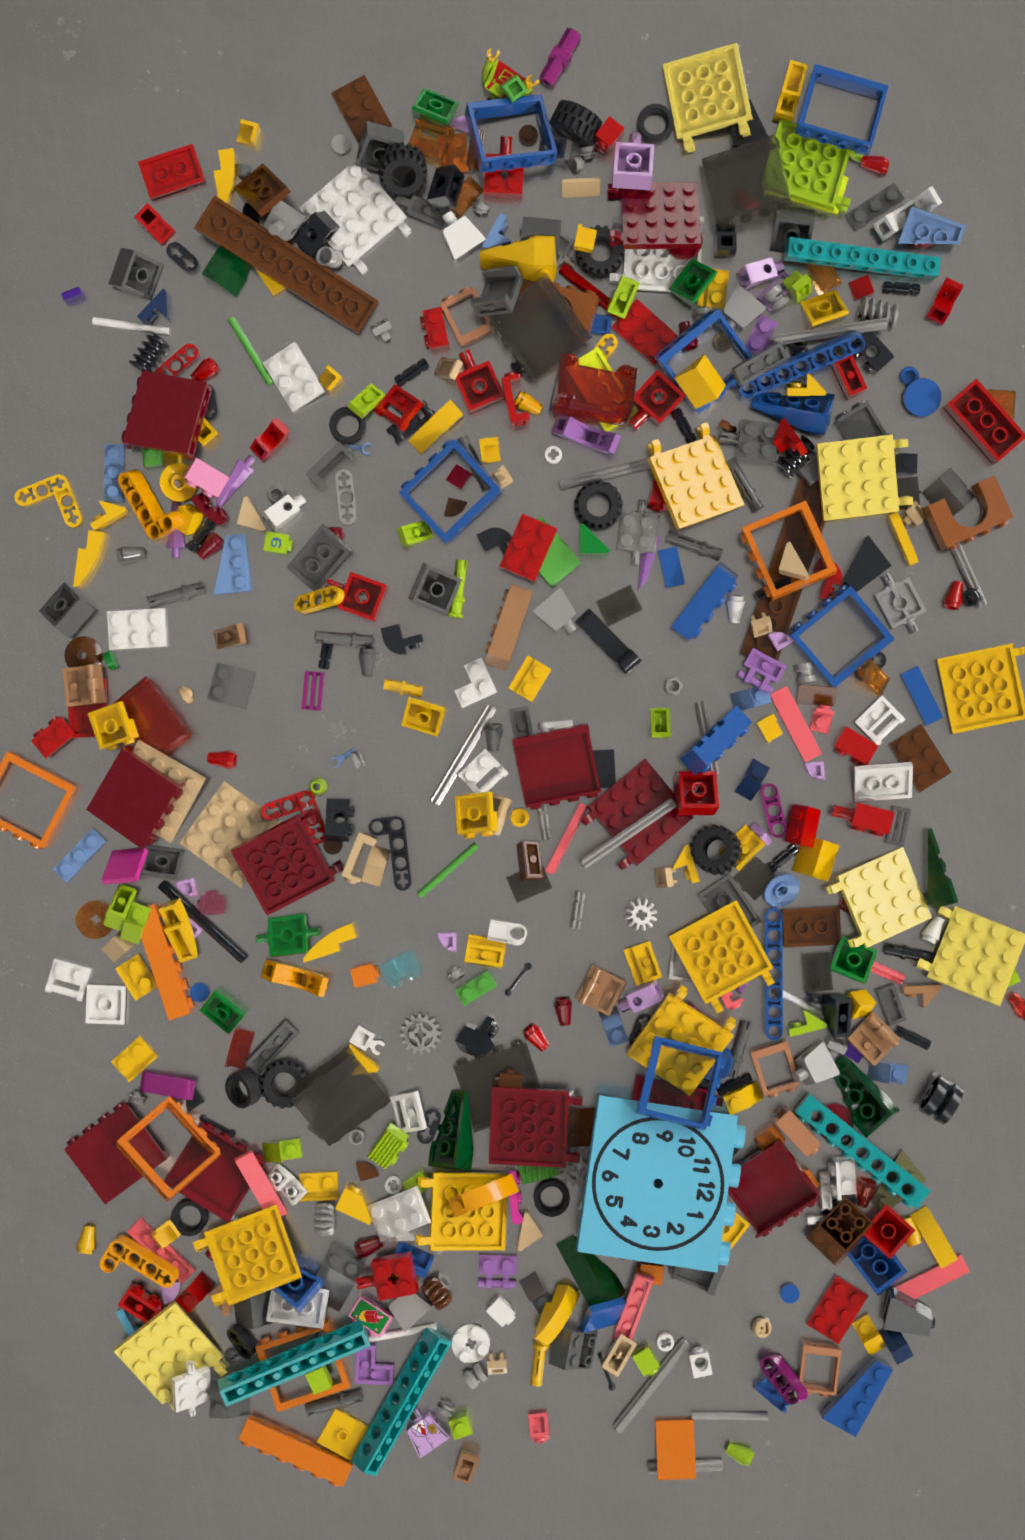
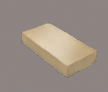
(448, 368)

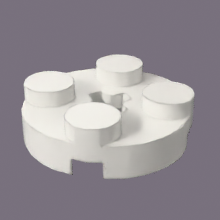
(480, 1348)

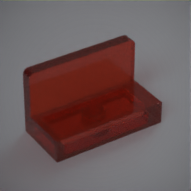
(239, 1048)

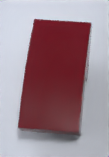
(215, 514)

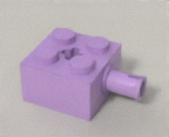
(633, 164)

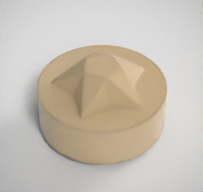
(186, 694)
(761, 1327)

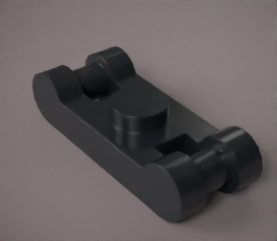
(414, 425)

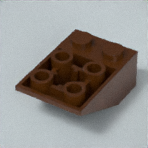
(840, 1231)

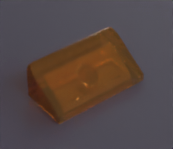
(469, 193)
(825, 276)
(873, 676)

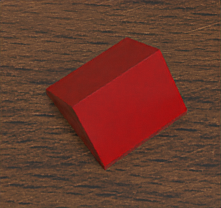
(889, 1231)

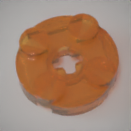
(86, 926)

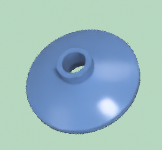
(781, 890)

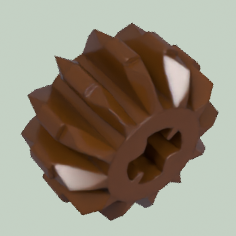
(436, 1293)

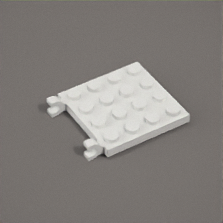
(361, 211)
(651, 267)

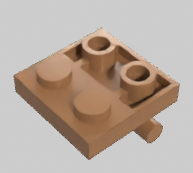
(84, 685)
(601, 990)
(873, 1039)

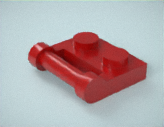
(402, 402)

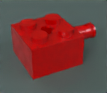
(504, 188)
(481, 374)
(648, 407)
(357, 585)
(696, 793)
(866, 817)
(386, 1285)

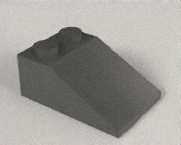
(339, 1274)

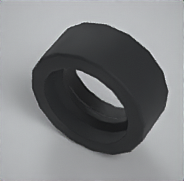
(655, 138)
(343, 439)
(234, 1093)
(551, 1183)
(189, 1231)

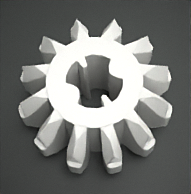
(637, 920)

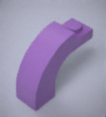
(585, 435)

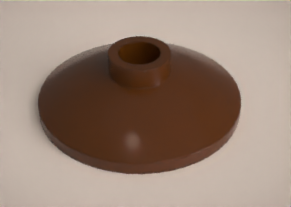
(85, 644)

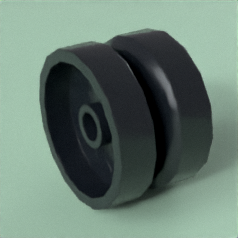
(941, 1099)

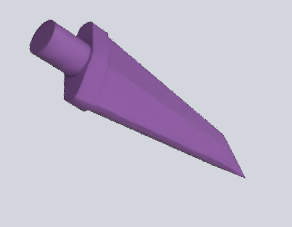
(238, 475)
(175, 539)
(646, 561)

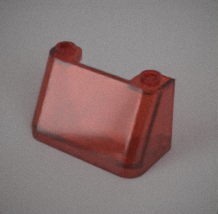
(594, 392)
(155, 718)

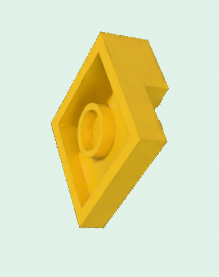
(113, 726)
(475, 815)

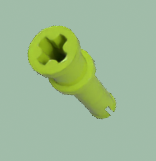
(456, 607)

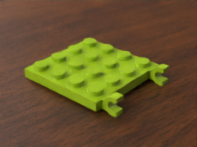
(813, 168)

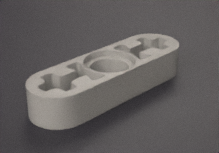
(339, 483)

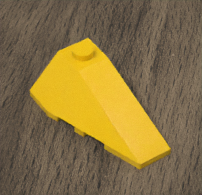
(532, 257)

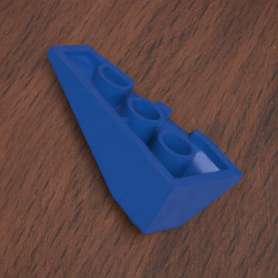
(803, 412)
(876, 1266)

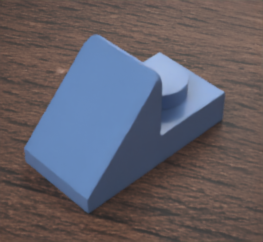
(494, 237)
(750, 698)
(614, 1028)
(888, 1072)

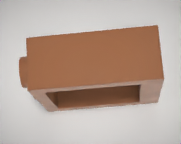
(472, 335)
(768, 1050)
(796, 1131)
(826, 1350)

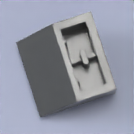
(573, 1349)

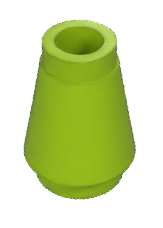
(323, 786)
(740, 1454)

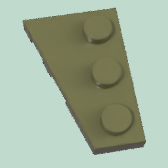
(882, 1196)

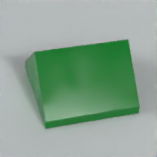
(434, 108)
(692, 281)
(589, 544)
(853, 961)
(223, 1011)

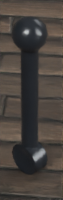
(508, 992)
(231, 1133)
(612, 1387)

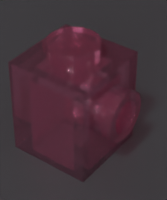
(211, 903)

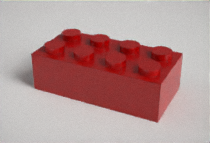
(985, 421)

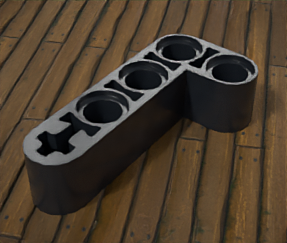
(608, 641)
(395, 853)

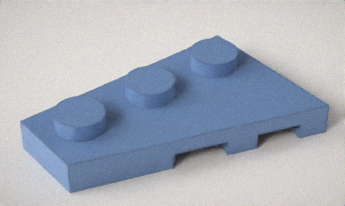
(929, 228)
(234, 566)

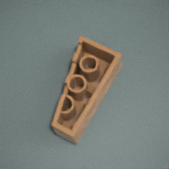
(508, 627)

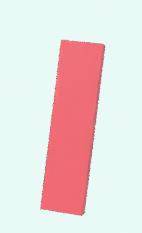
(795, 724)
(566, 839)
(259, 1181)
(141, 1231)
(933, 1278)
(634, 1305)

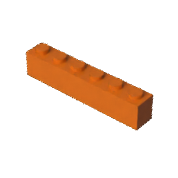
(165, 967)
(295, 1450)

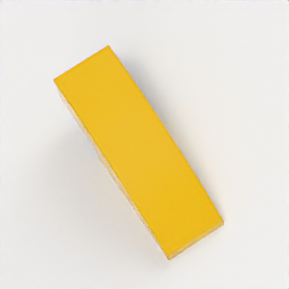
(790, 91)
(226, 176)
(435, 427)
(89, 557)
(179, 930)
(331, 942)
(933, 1237)
(556, 1314)

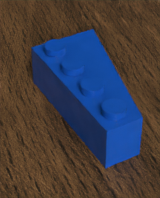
(705, 600)
(716, 740)
(300, 1291)
(856, 1400)

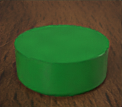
(110, 660)

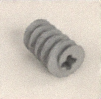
(878, 310)

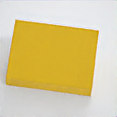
(823, 309)
(700, 382)
(423, 716)
(816, 861)

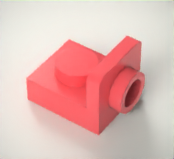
(821, 719)
(732, 1004)
(539, 1427)

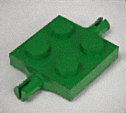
(287, 935)

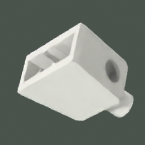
(460, 235)
(277, 517)

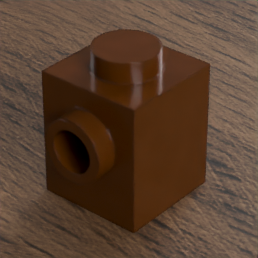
(509, 1078)

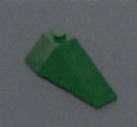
(227, 271)
(937, 885)
(865, 1100)
(454, 1141)
(592, 1276)

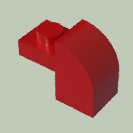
(154, 224)
(944, 300)
(270, 439)
(827, 589)

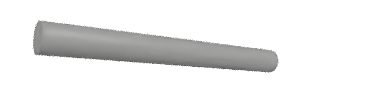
(729, 1416)

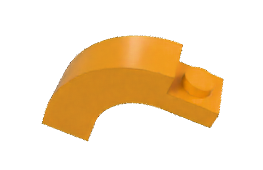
(295, 976)
(483, 1195)

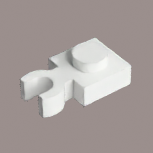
(364, 1038)

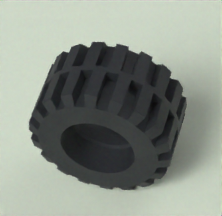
(575, 122)
(402, 156)
(601, 267)
(610, 493)
(701, 845)
(276, 1067)

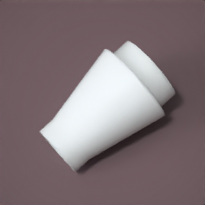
(735, 607)
(933, 931)

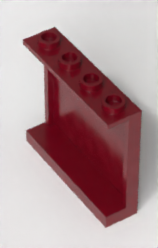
(167, 414)
(556, 766)
(135, 798)
(103, 1162)
(221, 1184)
(772, 1188)

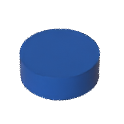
(907, 375)
(199, 992)
(789, 1293)

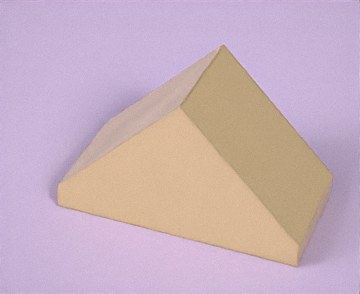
(249, 517)
(792, 565)
(375, 865)
(116, 947)
(529, 1231)
(618, 1355)

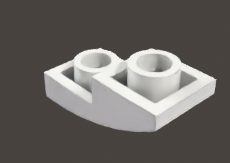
(285, 1182)

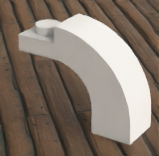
(894, 221)

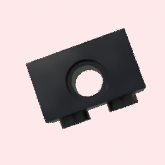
(445, 187)
(325, 228)
(882, 353)
(338, 831)

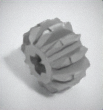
(324, 1219)

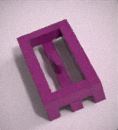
(311, 706)

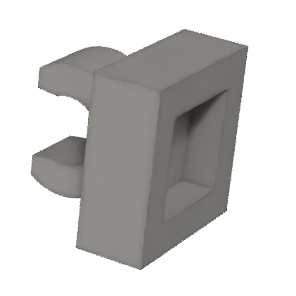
(381, 328)
(836, 1045)

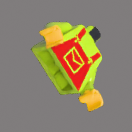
(497, 73)

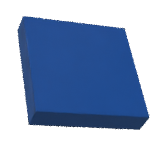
(602, 1315)

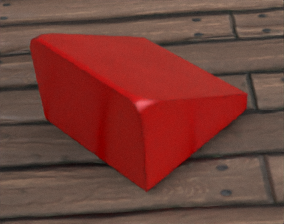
(861, 287)
(458, 477)

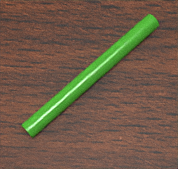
(250, 351)
(447, 870)

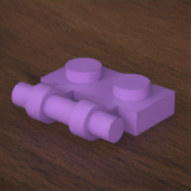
(764, 665)
(500, 1265)

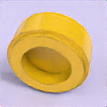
(519, 817)

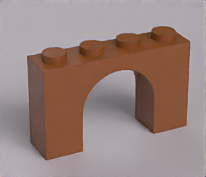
(583, 303)
(993, 512)

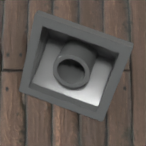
(541, 227)
(952, 489)
(163, 862)
(253, 1311)

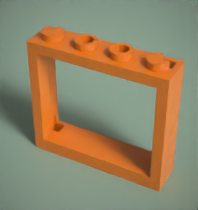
(762, 572)
(50, 777)
(143, 1167)
(305, 1396)

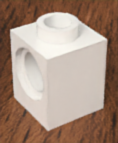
(501, 1311)
(700, 1370)

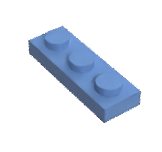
(113, 465)
(79, 855)

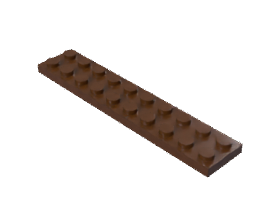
(286, 264)
(783, 609)

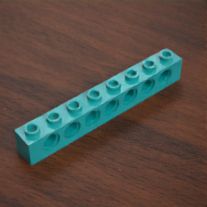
(861, 258)
(918, 1190)
(293, 1362)
(401, 1401)

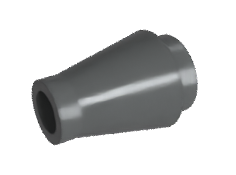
(129, 554)
(367, 660)
(493, 736)

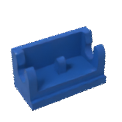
(421, 1259)
(768, 1391)

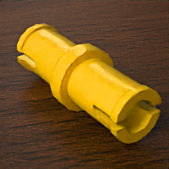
(403, 688)

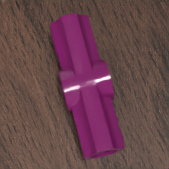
(560, 57)

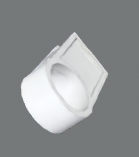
(500, 932)
(825, 1190)

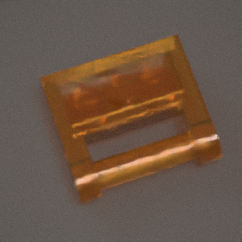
(431, 146)

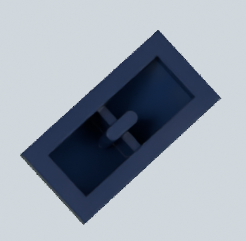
(896, 1345)

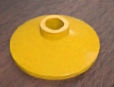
(166, 482)

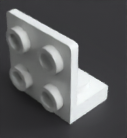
(843, 1176)

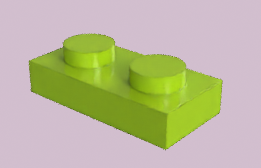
(366, 400)

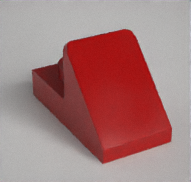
(788, 438)
(195, 1292)

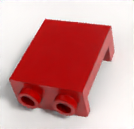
(514, 418)

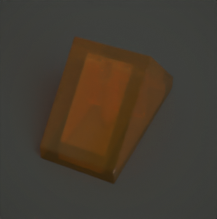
(1005, 399)

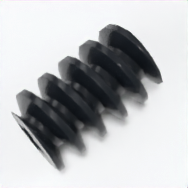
(149, 352)
(793, 458)

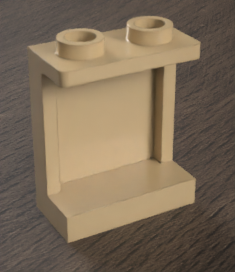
(353, 857)

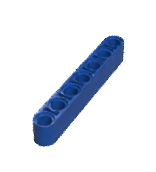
(811, 364)
(777, 964)

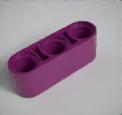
(766, 803)
(167, 1085)
(791, 1383)

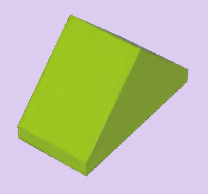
(660, 723)

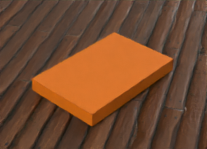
(675, 1449)

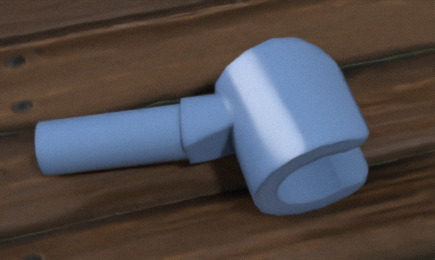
(360, 448)
(342, 757)

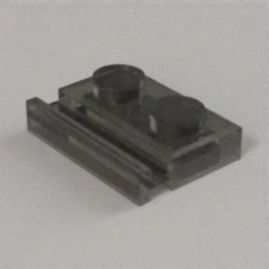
(619, 605)
(527, 889)
(816, 972)

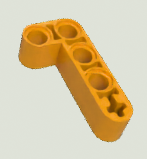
(146, 507)
(142, 1264)

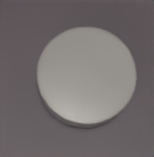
(341, 144)

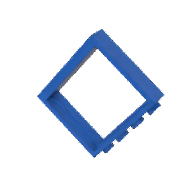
(849, 83)
(505, 107)
(689, 335)
(473, 512)
(828, 604)
(714, 1083)

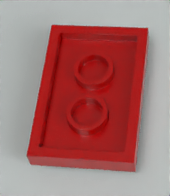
(171, 171)
(644, 331)
(528, 547)
(79, 718)
(837, 1309)

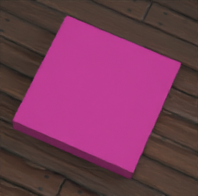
(124, 866)

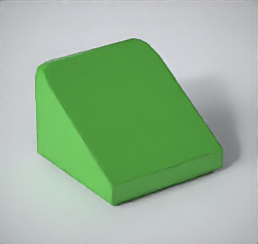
(513, 88)

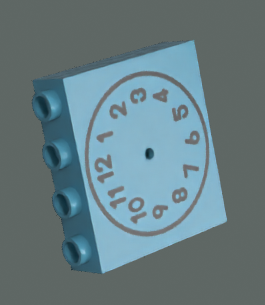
(659, 1186)

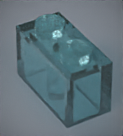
(401, 968)

